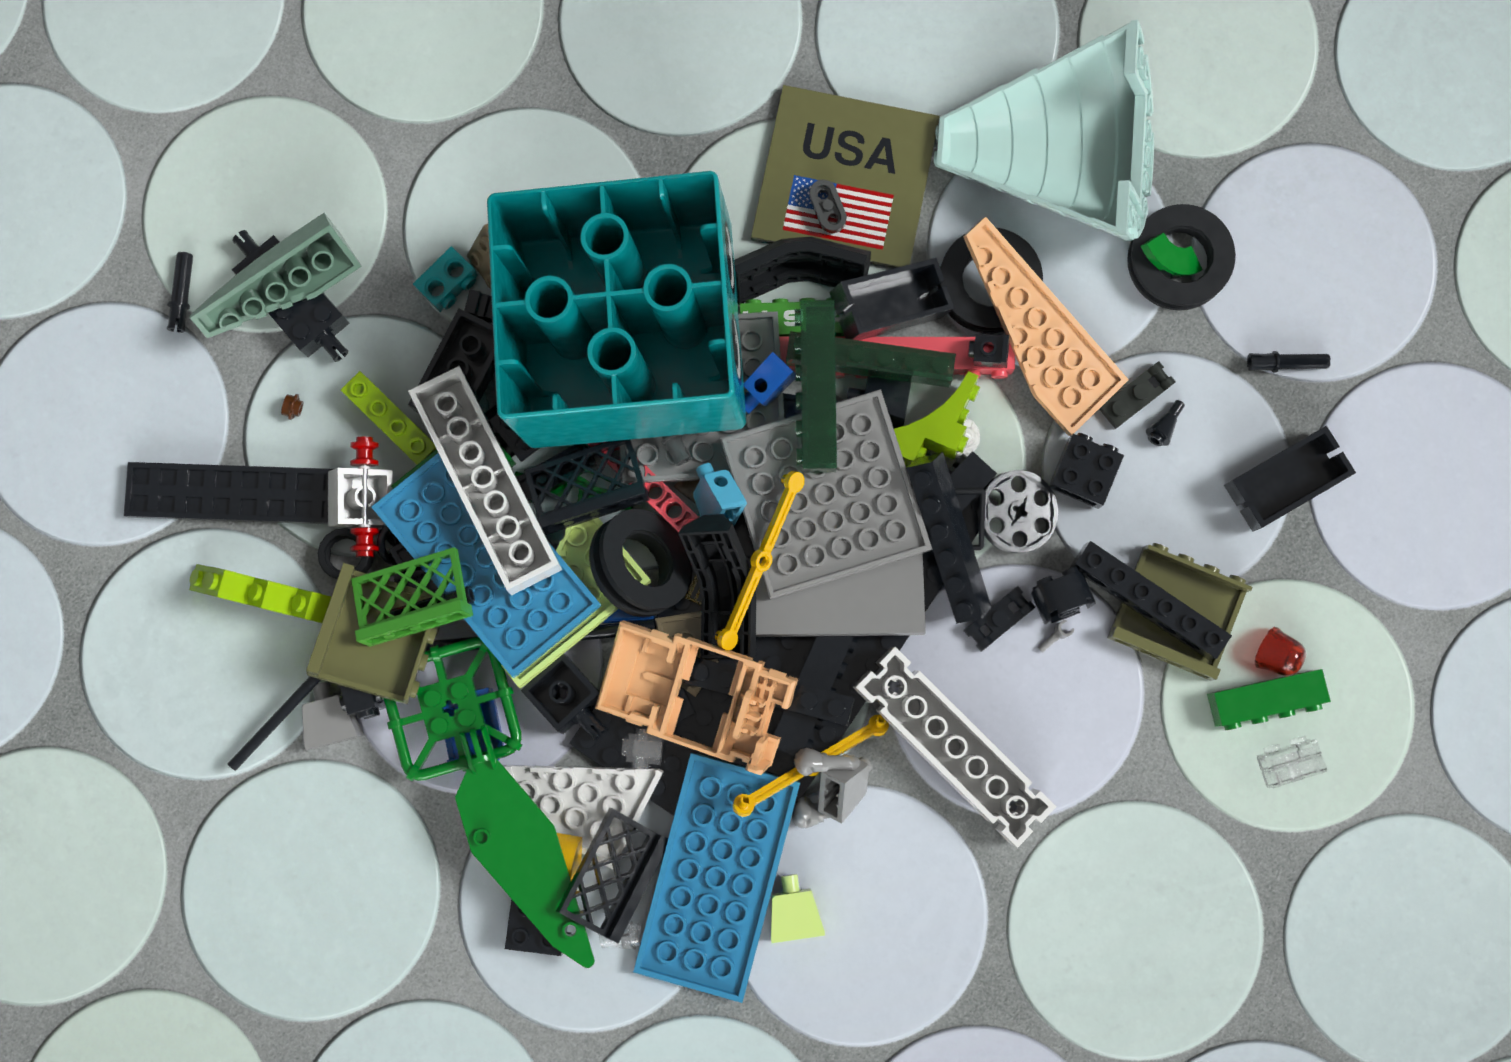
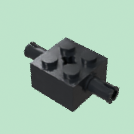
(576, 707)

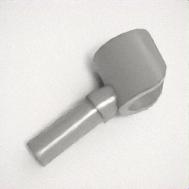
(1055, 636)

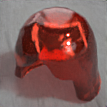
(1280, 653)

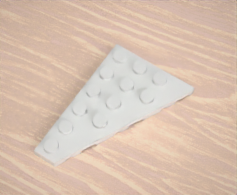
(580, 797)

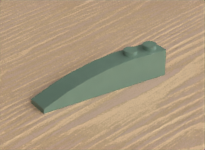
(285, 274)

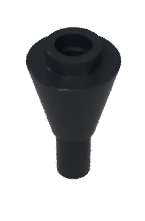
(1162, 430)

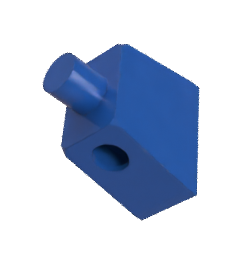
(778, 378)

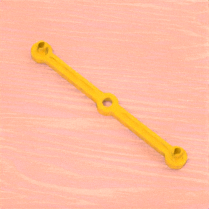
(728, 637)
(744, 804)

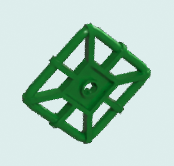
(469, 715)

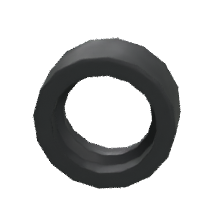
(325, 549)

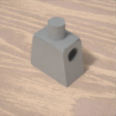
(326, 721)

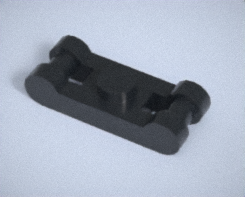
(999, 618)

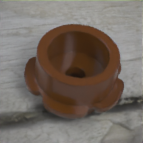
(292, 406)

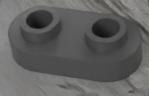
(827, 207)

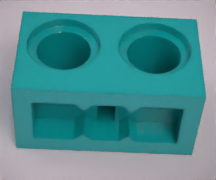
(440, 275)

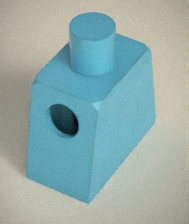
(718, 493)

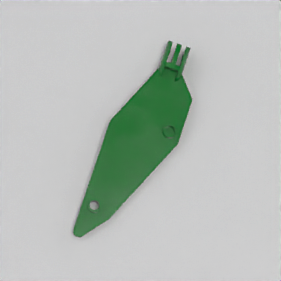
(518, 847)

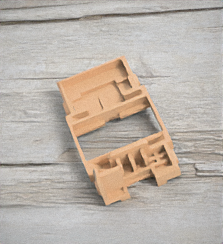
(645, 686)

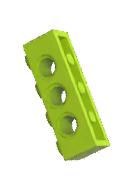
(388, 418)

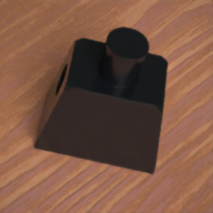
(894, 394)

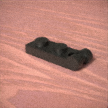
(1136, 395)

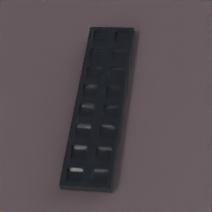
(226, 493)

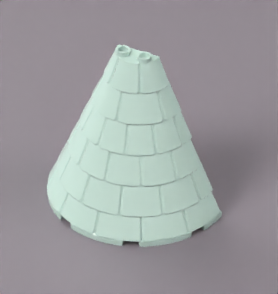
(1065, 135)

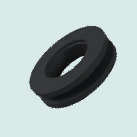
(1213, 237)
(967, 311)
(615, 579)

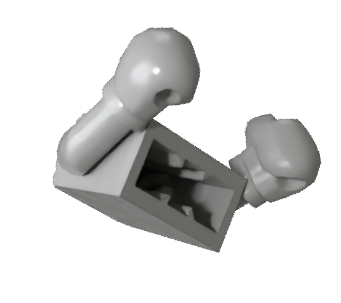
(841, 786)

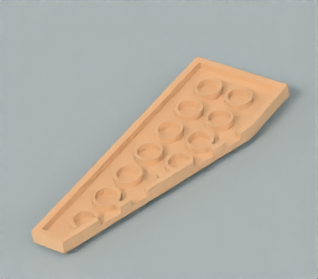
(1053, 350)

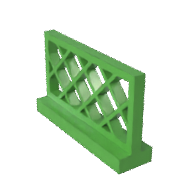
(410, 621)

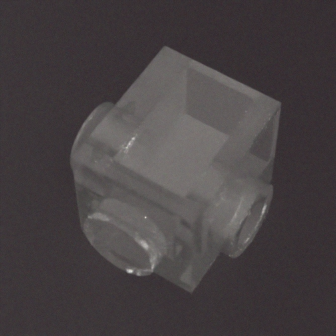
(642, 749)

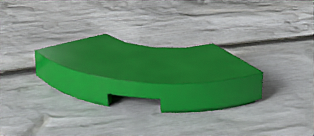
(1168, 257)

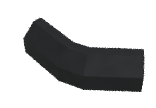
(798, 261)
(721, 576)

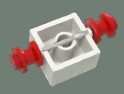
(355, 492)

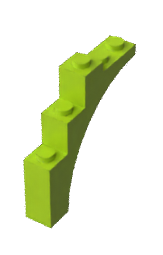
(941, 429)
(259, 593)

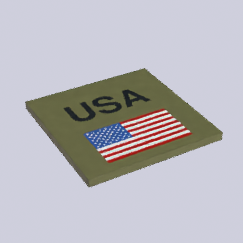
(870, 154)

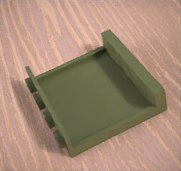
(1196, 586)
(380, 670)

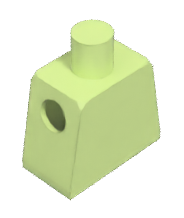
(794, 913)

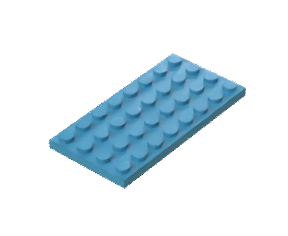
(517, 628)
(715, 880)

